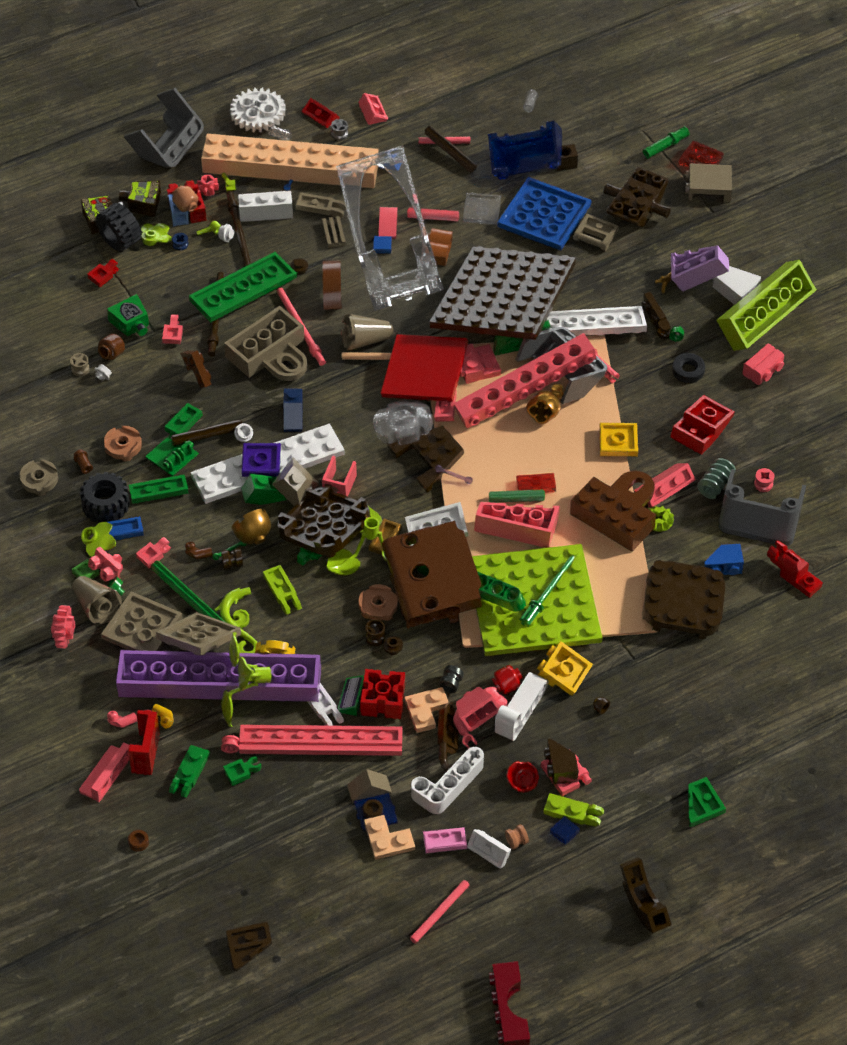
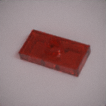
(536, 482)

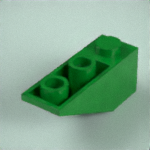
(259, 490)

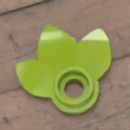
(154, 234)
(100, 538)

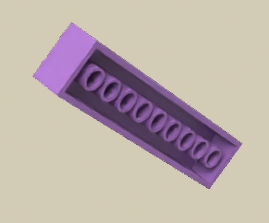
(209, 675)

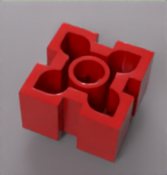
(383, 694)

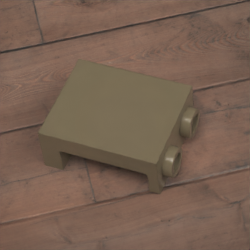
(709, 180)

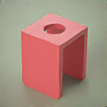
(344, 488)

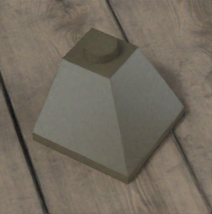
(294, 481)

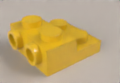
(564, 668)

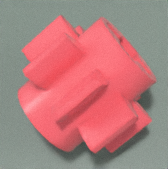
(208, 185)

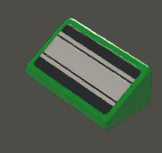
(351, 695)

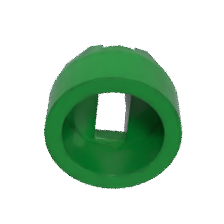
(673, 331)

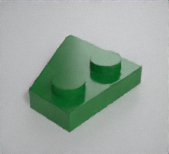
(703, 802)

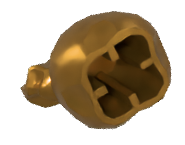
(545, 404)

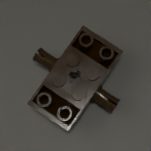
(638, 197)

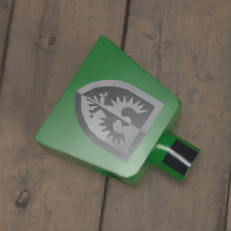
(129, 316)

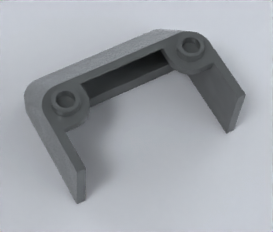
(182, 131)
(579, 381)
(757, 519)

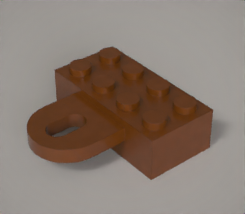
(617, 510)

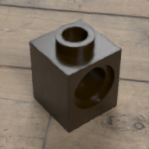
(569, 157)

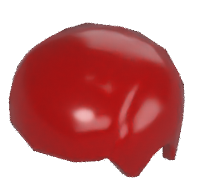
(522, 776)

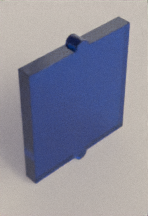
(388, 809)

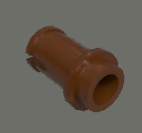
(80, 457)

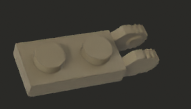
(320, 205)

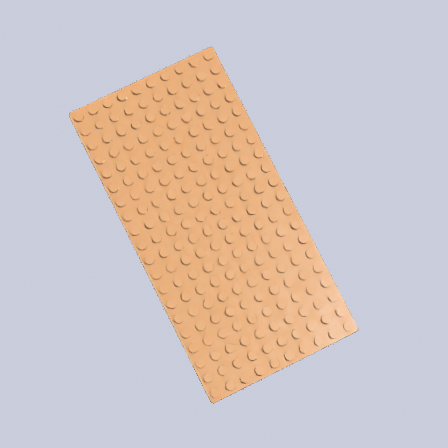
(569, 448)

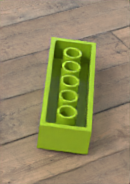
(766, 305)

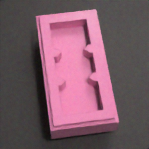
(444, 840)

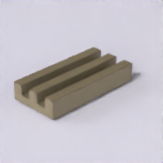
(331, 222)

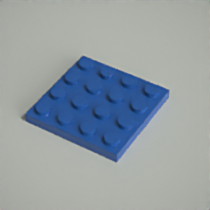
(544, 213)

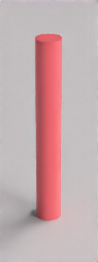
(454, 140)

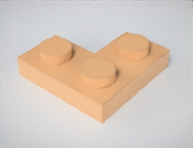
(421, 707)
(386, 843)

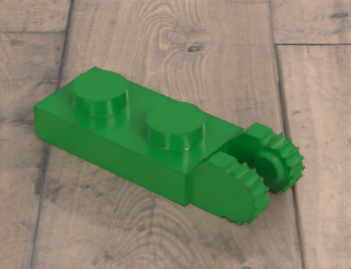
(189, 770)

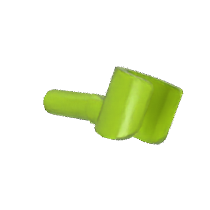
(230, 184)
(214, 226)

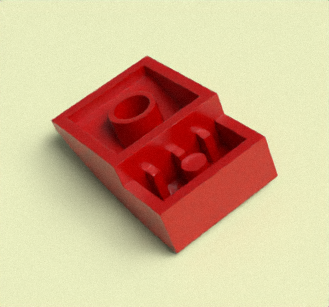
(701, 424)

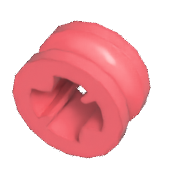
(230, 744)

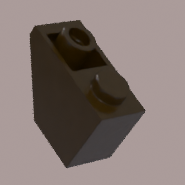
(562, 762)

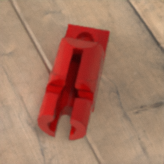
(794, 569)

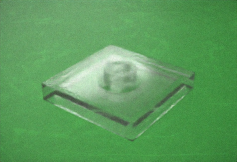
(482, 208)

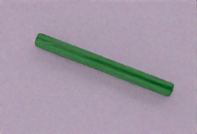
(181, 589)

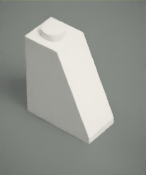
(736, 284)

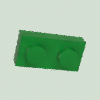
(183, 420)

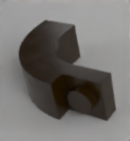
(642, 899)

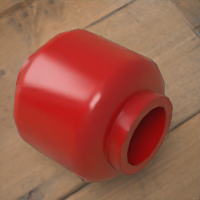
(507, 679)

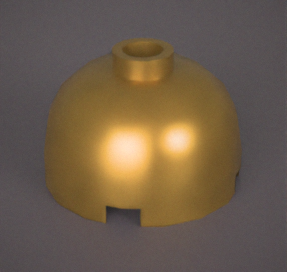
(253, 527)

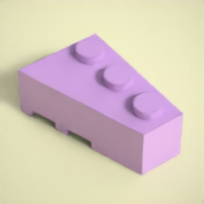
(698, 267)

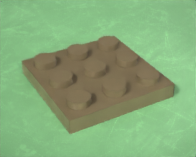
(137, 622)
(198, 633)

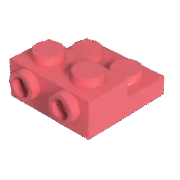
(479, 364)

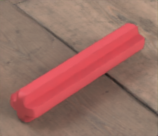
(434, 214)

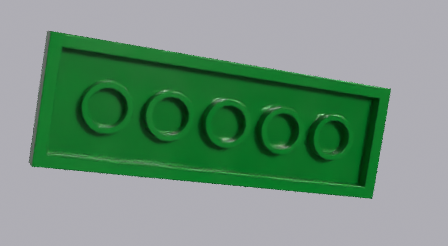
(242, 286)

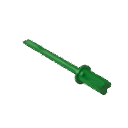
(536, 606)

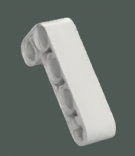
(513, 717)
(469, 763)

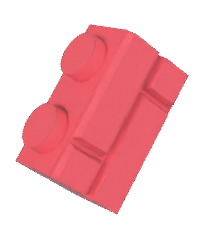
(763, 364)

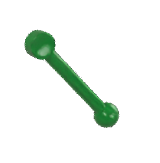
(216, 556)

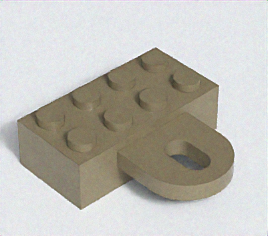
(268, 345)

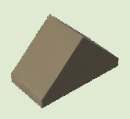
(368, 785)

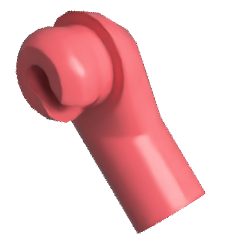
(119, 721)

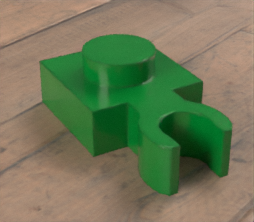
(240, 771)

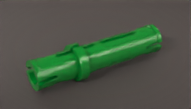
(671, 139)

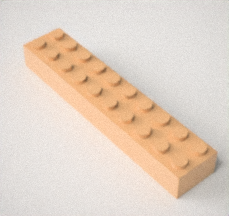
(281, 159)

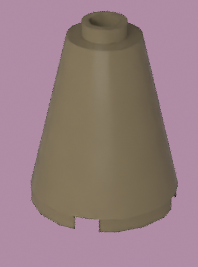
(364, 331)
(96, 599)

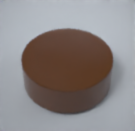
(138, 840)

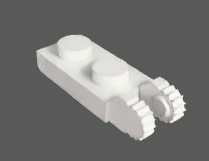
(326, 706)

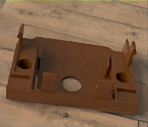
(451, 579)

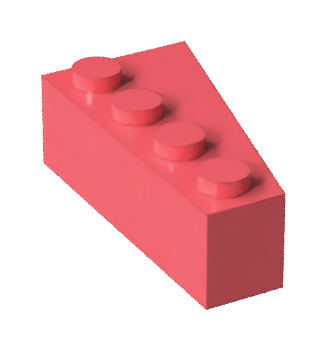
(517, 523)

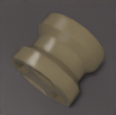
(79, 364)

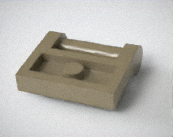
(598, 228)

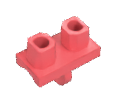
(108, 564)

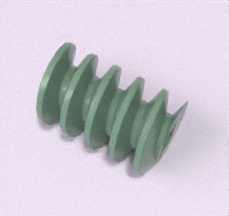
(715, 478)

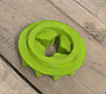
(666, 521)

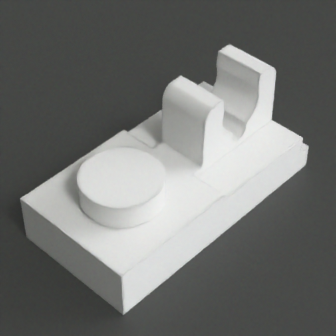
(489, 848)

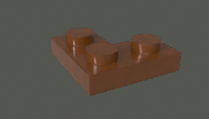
(194, 361)

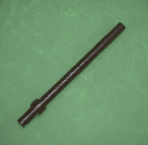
(233, 208)
(213, 339)

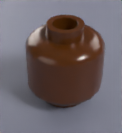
(111, 346)

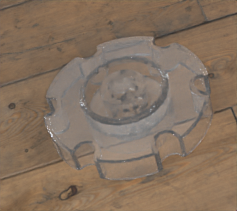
(403, 422)

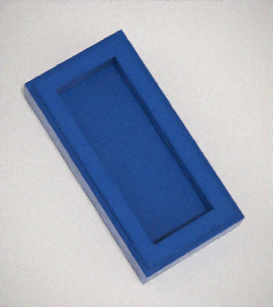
(126, 528)

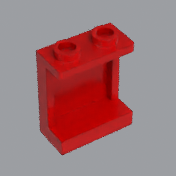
(143, 756)

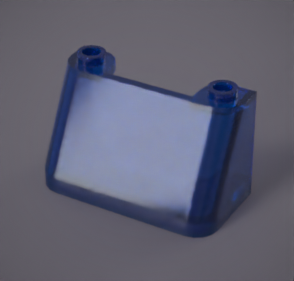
(526, 151)

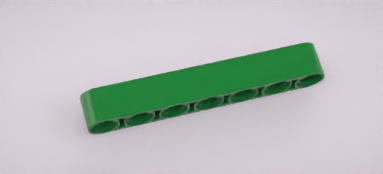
(495, 591)

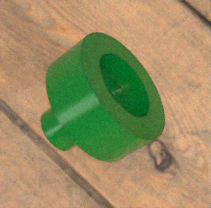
(116, 584)

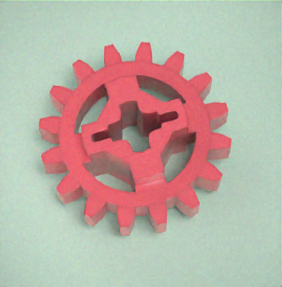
(63, 626)

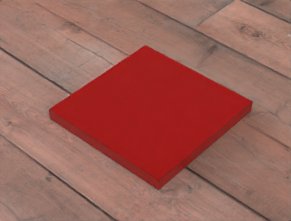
(424, 367)

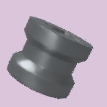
(339, 129)

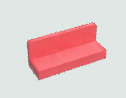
(670, 482)
(105, 772)

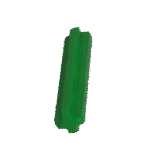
(516, 496)

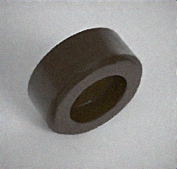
(372, 808)

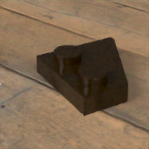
(247, 943)

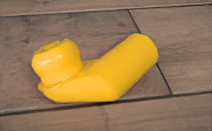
(165, 715)

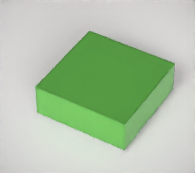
(83, 570)

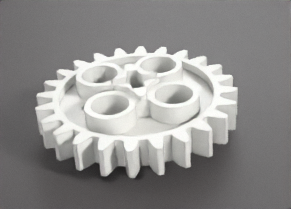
(257, 109)

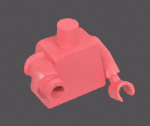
(476, 709)

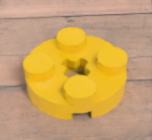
(274, 647)

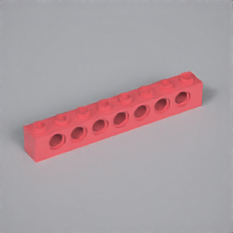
(529, 372)

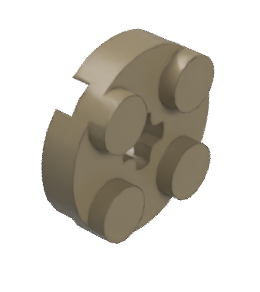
(41, 485)

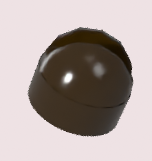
(601, 705)

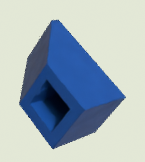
(726, 559)

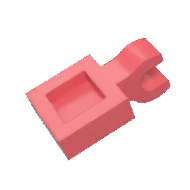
(172, 333)
(151, 552)

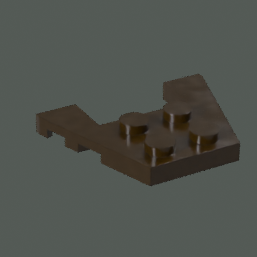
(435, 449)

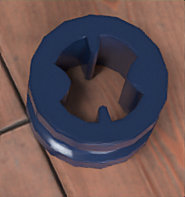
(180, 245)

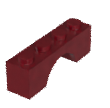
(506, 983)

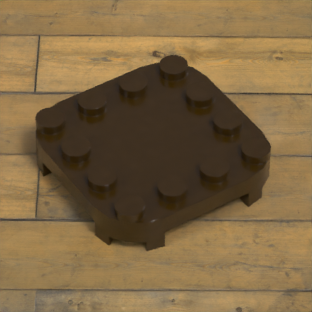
(323, 521)
(684, 598)

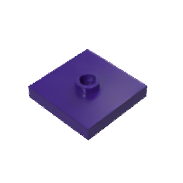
(261, 459)

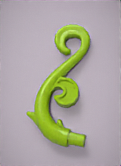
(242, 615)

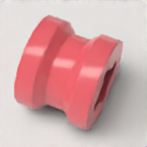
(764, 480)

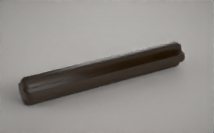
(449, 148)
(206, 432)

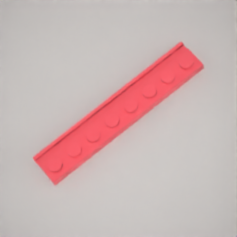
(320, 740)

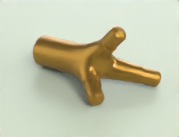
(665, 280)

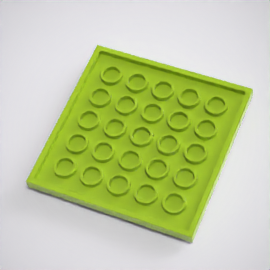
(567, 611)

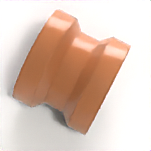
(516, 836)

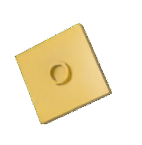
(618, 439)

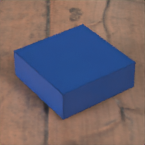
(382, 244)

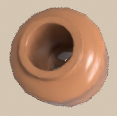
(185, 198)

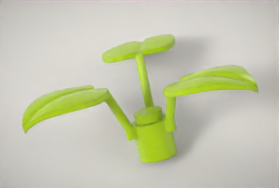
(344, 562)
(247, 673)

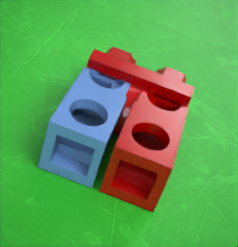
(180, 217)

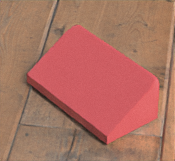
(372, 109)

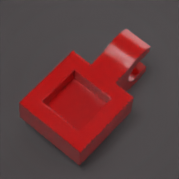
(102, 274)

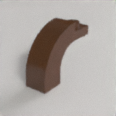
(332, 285)

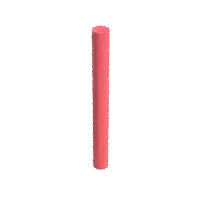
(439, 911)

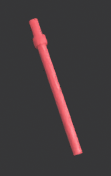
(314, 349)

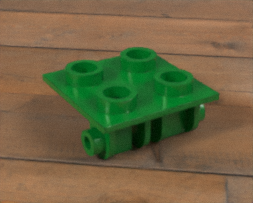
(171, 457)

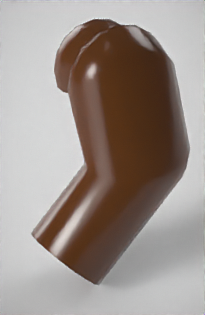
(197, 553)

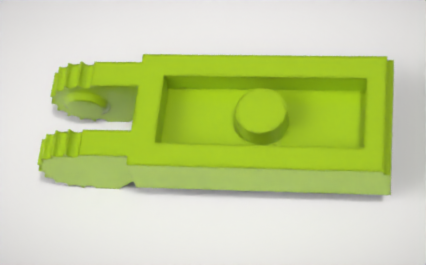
(281, 588)
(573, 810)

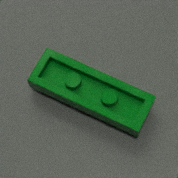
(158, 489)

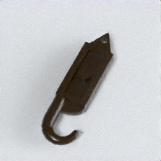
(447, 735)

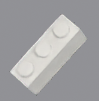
(265, 206)

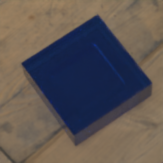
(564, 830)

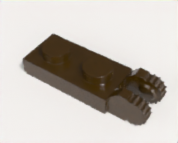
(656, 315)

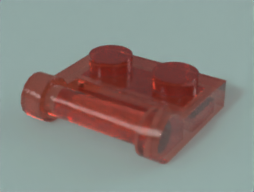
(700, 153)

